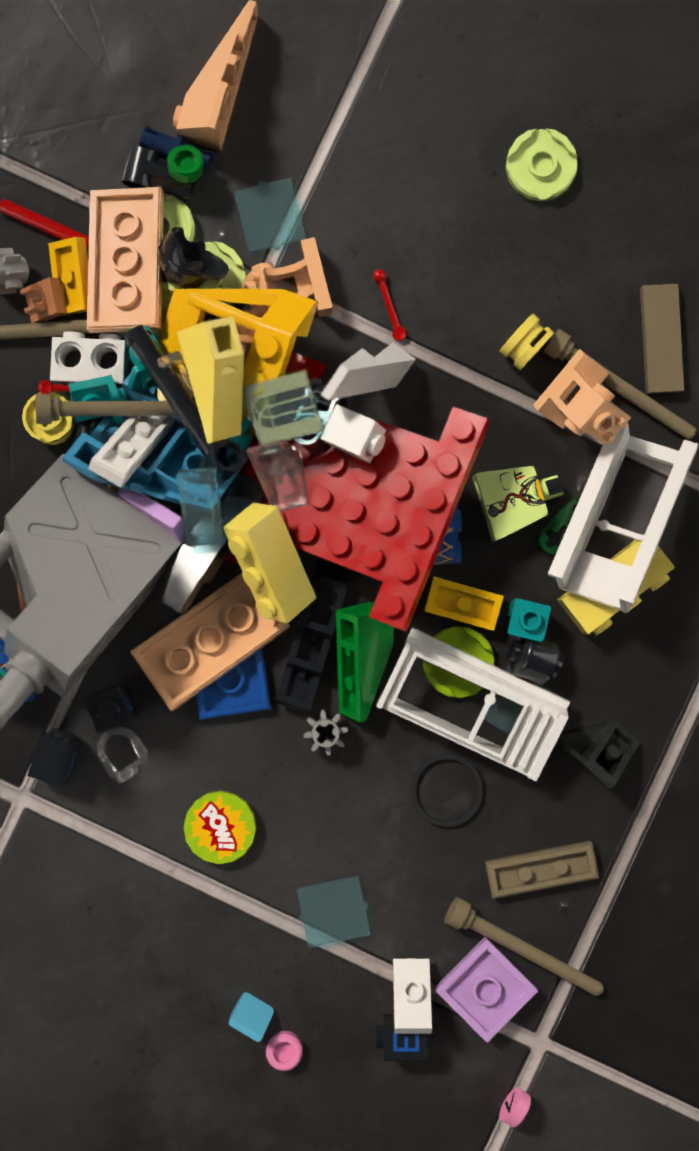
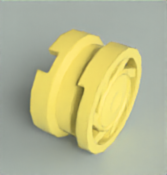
(526, 341)
(53, 433)

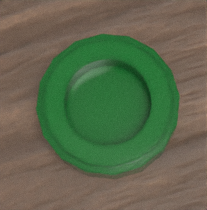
(185, 164)

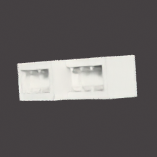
(367, 373)

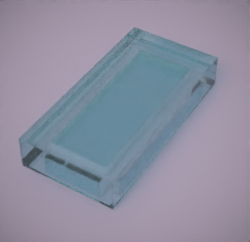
(201, 506)

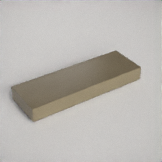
(662, 339)
(541, 869)

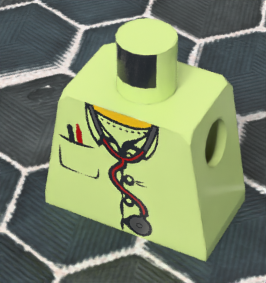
(514, 498)

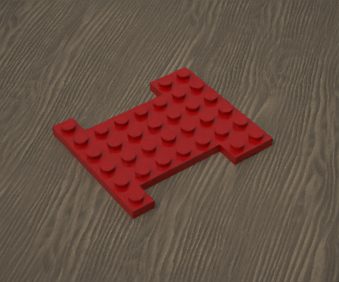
(386, 513)

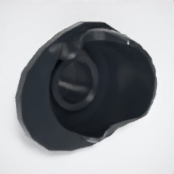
(187, 262)

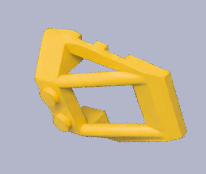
(274, 335)

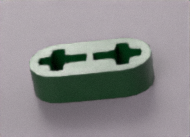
(554, 524)

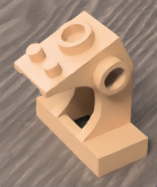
(307, 275)
(591, 405)

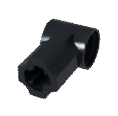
(148, 169)

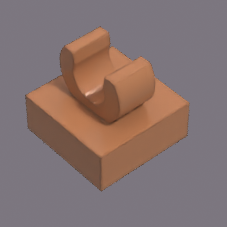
(44, 300)

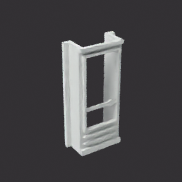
(600, 577)
(534, 730)

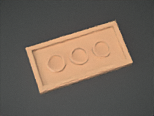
(124, 259)
(205, 643)

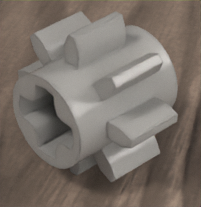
(13, 271)
(327, 742)

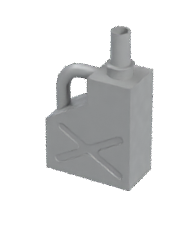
(83, 573)

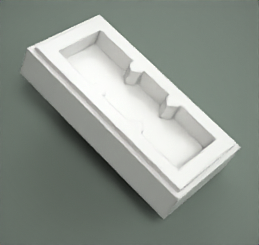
(412, 996)

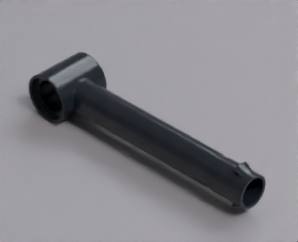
(184, 407)

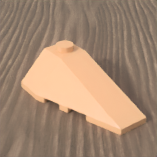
(211, 98)

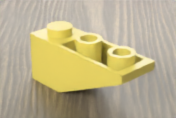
(216, 375)

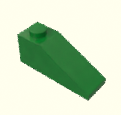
(361, 658)

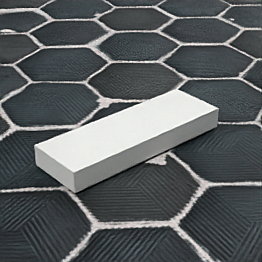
(130, 447)

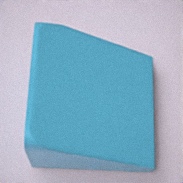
(251, 1016)

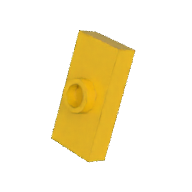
(70, 265)
(463, 603)

